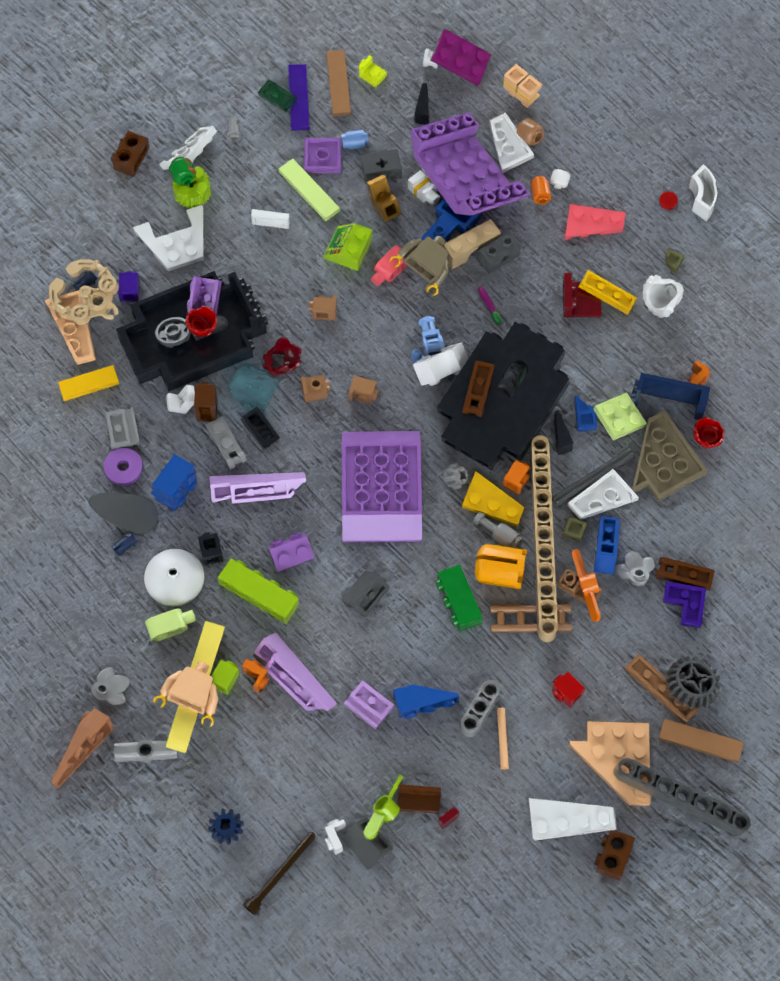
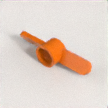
(588, 585)

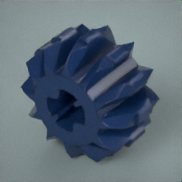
(234, 824)

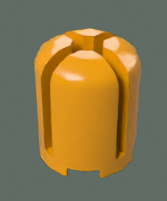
(500, 566)

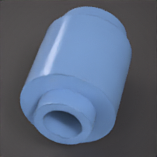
(355, 139)

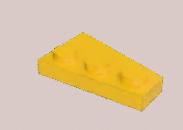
(492, 501)

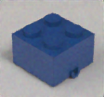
(175, 483)

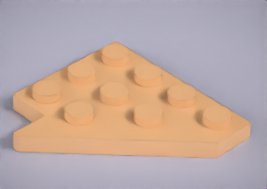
(609, 744)

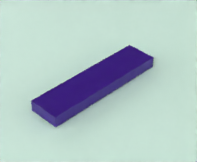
(298, 86)

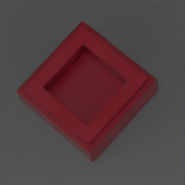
(447, 818)

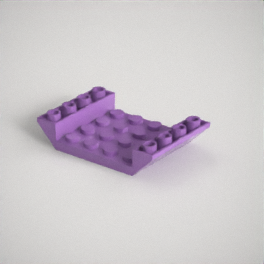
(462, 166)
(381, 486)

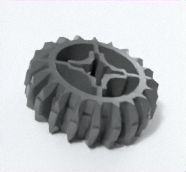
(696, 677)

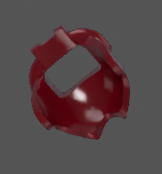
(291, 357)

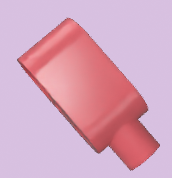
(386, 270)

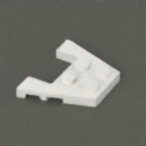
(179, 247)

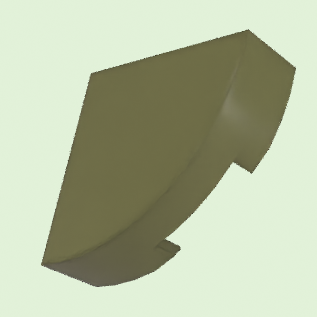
(673, 260)

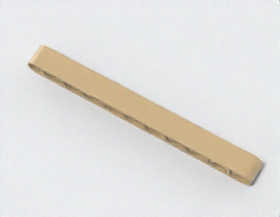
(543, 545)

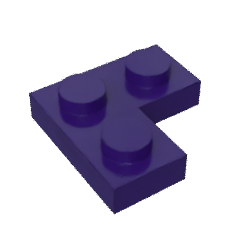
(691, 599)

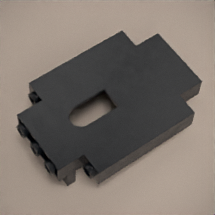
(192, 358)
(506, 421)

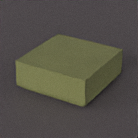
(574, 529)

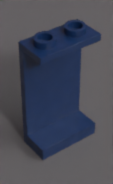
(672, 390)

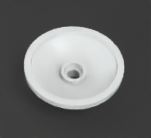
(177, 588)

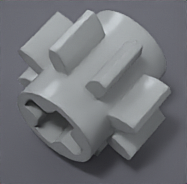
(455, 476)

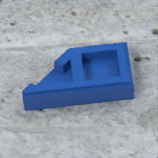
(585, 415)

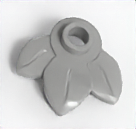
(634, 566)
(113, 686)

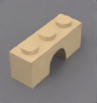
(463, 245)

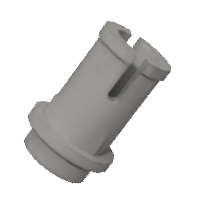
(233, 129)

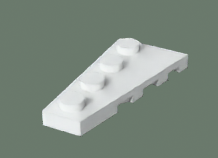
(564, 819)

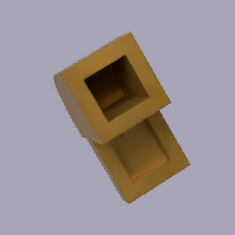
(382, 199)

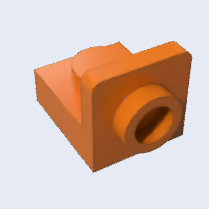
(701, 373)

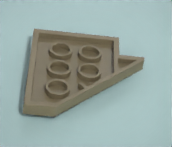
(666, 459)

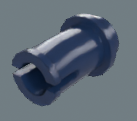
(85, 280)
(125, 543)

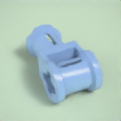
(431, 337)

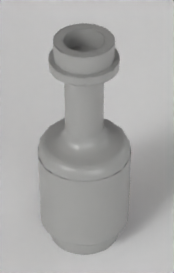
(501, 534)

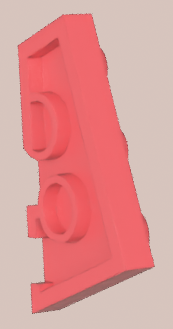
(590, 220)

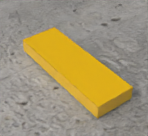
(607, 292)
(88, 383)

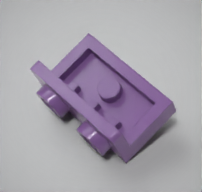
(204, 293)
(290, 551)

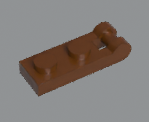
(478, 388)
(685, 573)

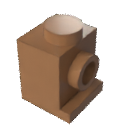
(323, 308)
(363, 390)
(315, 393)

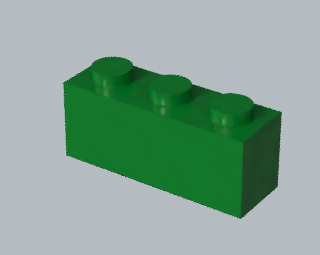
(458, 598)

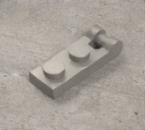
(225, 442)

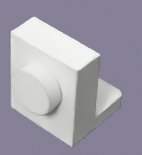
(183, 401)
(332, 840)

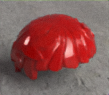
(201, 321)
(708, 432)

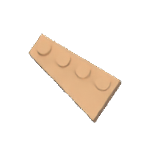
(76, 336)

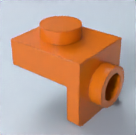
(255, 670)

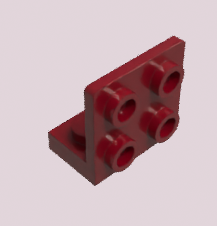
(578, 301)

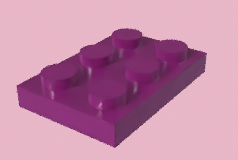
(460, 57)

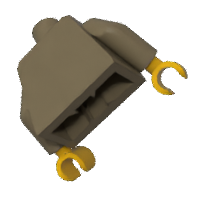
(427, 259)

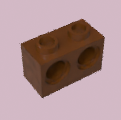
(133, 154)
(205, 402)
(619, 856)

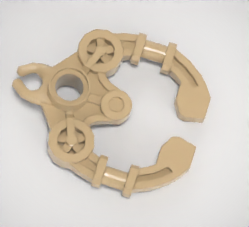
(90, 296)

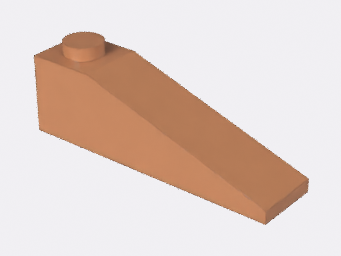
(89, 735)

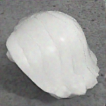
(662, 295)

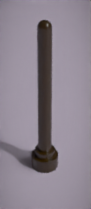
(253, 904)

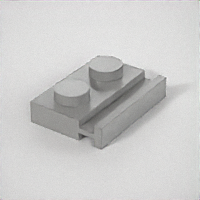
(122, 428)

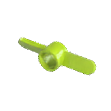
(384, 811)

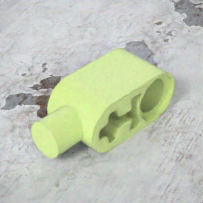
(169, 624)

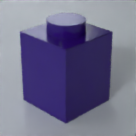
(129, 287)

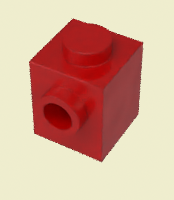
(567, 689)

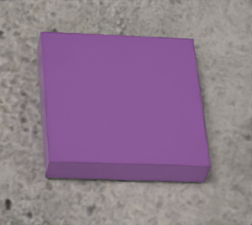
(322, 155)

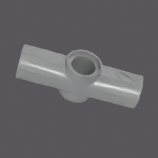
(131, 751)

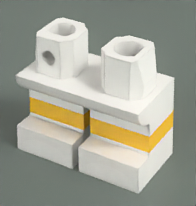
(423, 188)

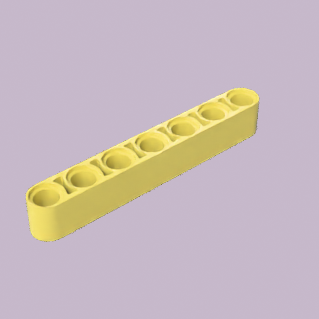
(186, 718)

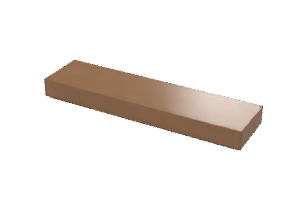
(338, 83)
(655, 683)
(701, 740)

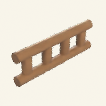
(521, 610)

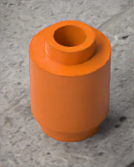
(540, 190)

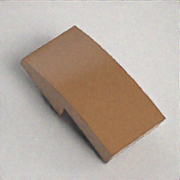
(570, 584)

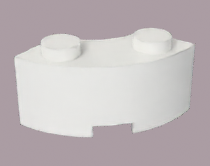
(705, 192)
(434, 368)

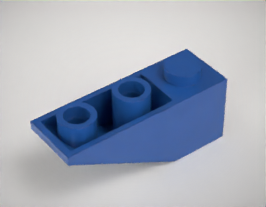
(417, 699)

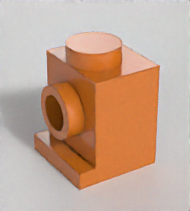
(517, 477)

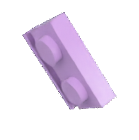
(369, 704)

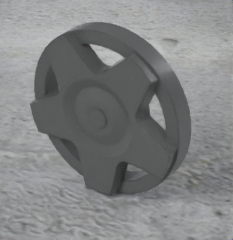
(173, 333)

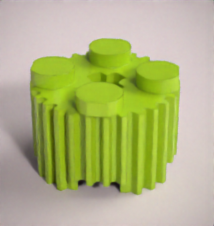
(194, 193)

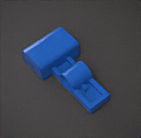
(449, 222)

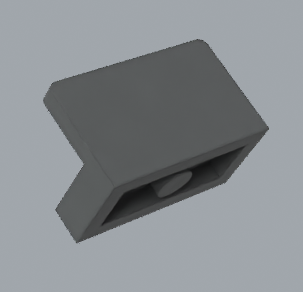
(366, 592)
(366, 850)

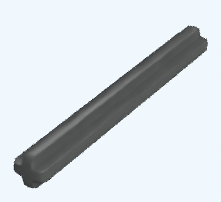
(593, 476)

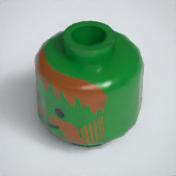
(182, 171)

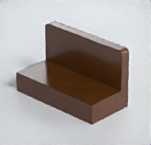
(419, 799)

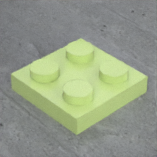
(619, 416)

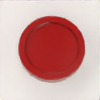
(668, 200)

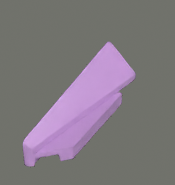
(255, 486)
(292, 674)

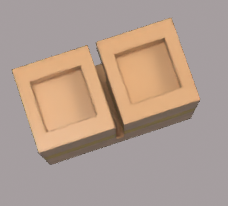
(521, 85)

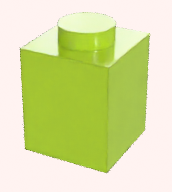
(225, 676)

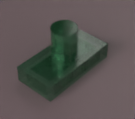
(277, 95)

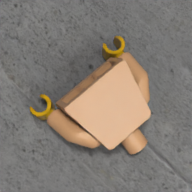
(191, 690)

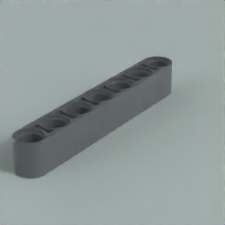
(692, 796)

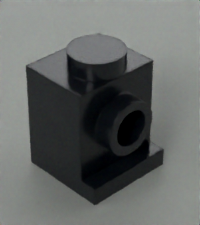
(213, 555)

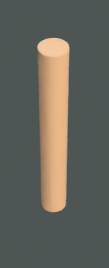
(502, 738)

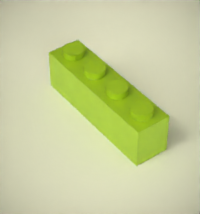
(258, 590)

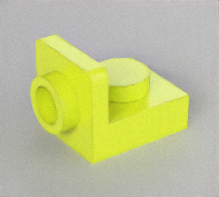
(371, 72)

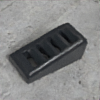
(422, 108)
(261, 418)
(563, 438)

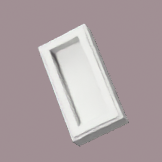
(270, 219)

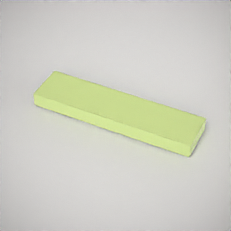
(309, 190)

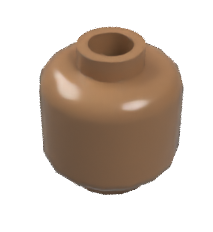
(530, 131)

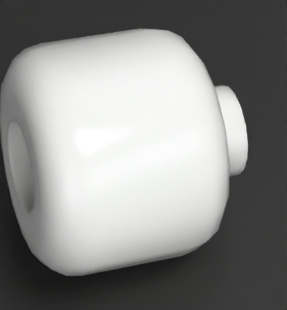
(559, 179)

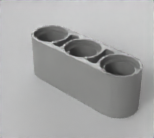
(483, 699)

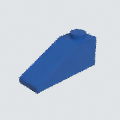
(606, 545)

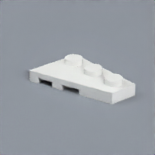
(509, 146)
(193, 147)
(602, 496)

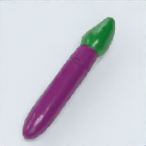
(489, 304)

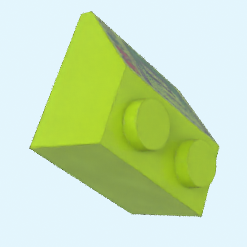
(349, 245)

